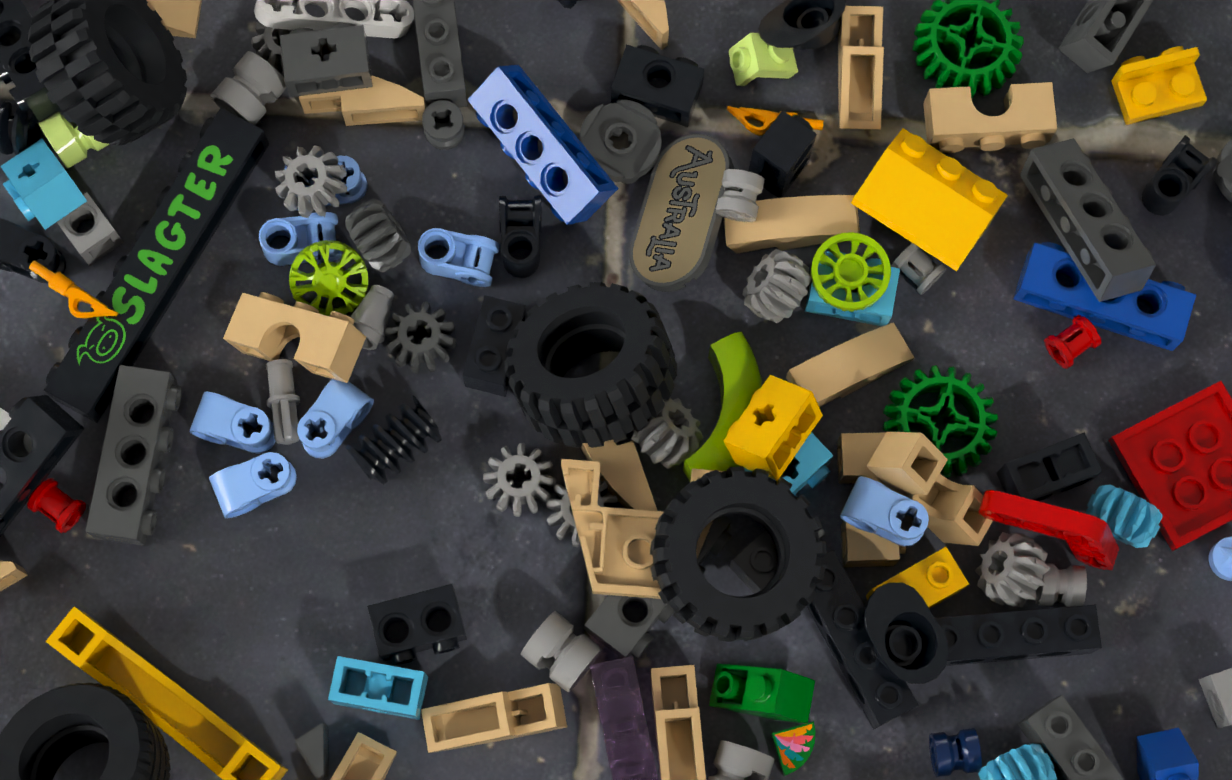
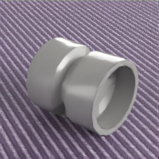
(250, 88)
(561, 651)
(740, 763)

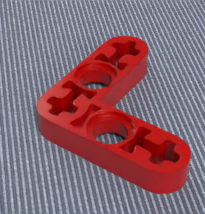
(1085, 534)

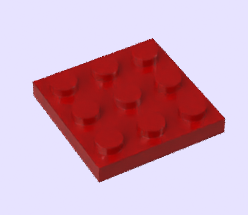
(1183, 463)

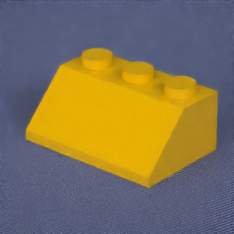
(929, 199)

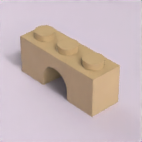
(956, 123)
(266, 324)
(912, 468)
(859, 546)

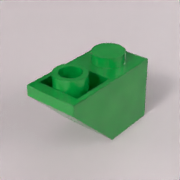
(762, 692)

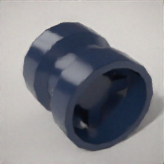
(955, 752)

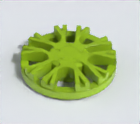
(850, 271)
(329, 277)

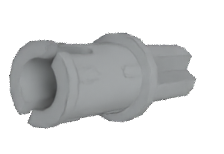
(283, 401)

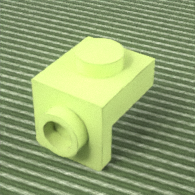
(755, 58)

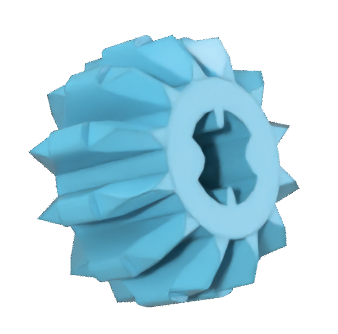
(1128, 516)
(1022, 763)

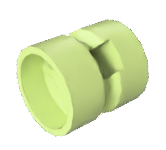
(68, 141)

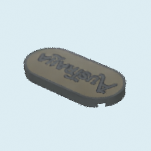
(678, 213)

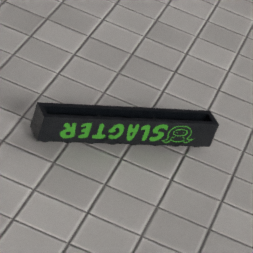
(157, 263)

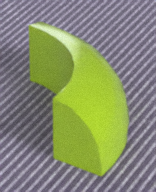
(738, 380)

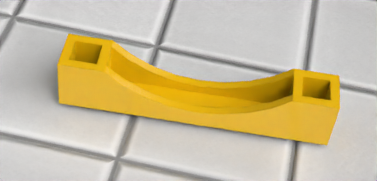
(162, 700)

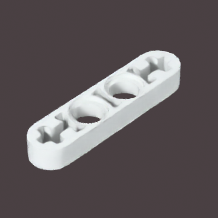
(335, 14)

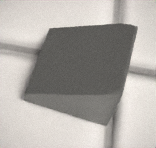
(315, 750)

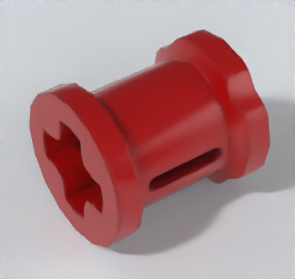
(1072, 341)
(56, 505)

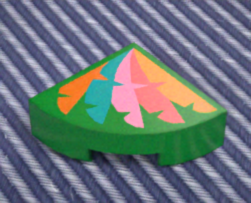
(794, 746)

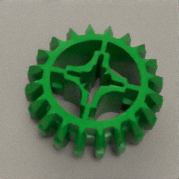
(1000, 49)
(958, 424)

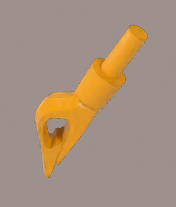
(766, 117)
(75, 295)

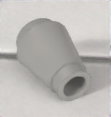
(373, 315)

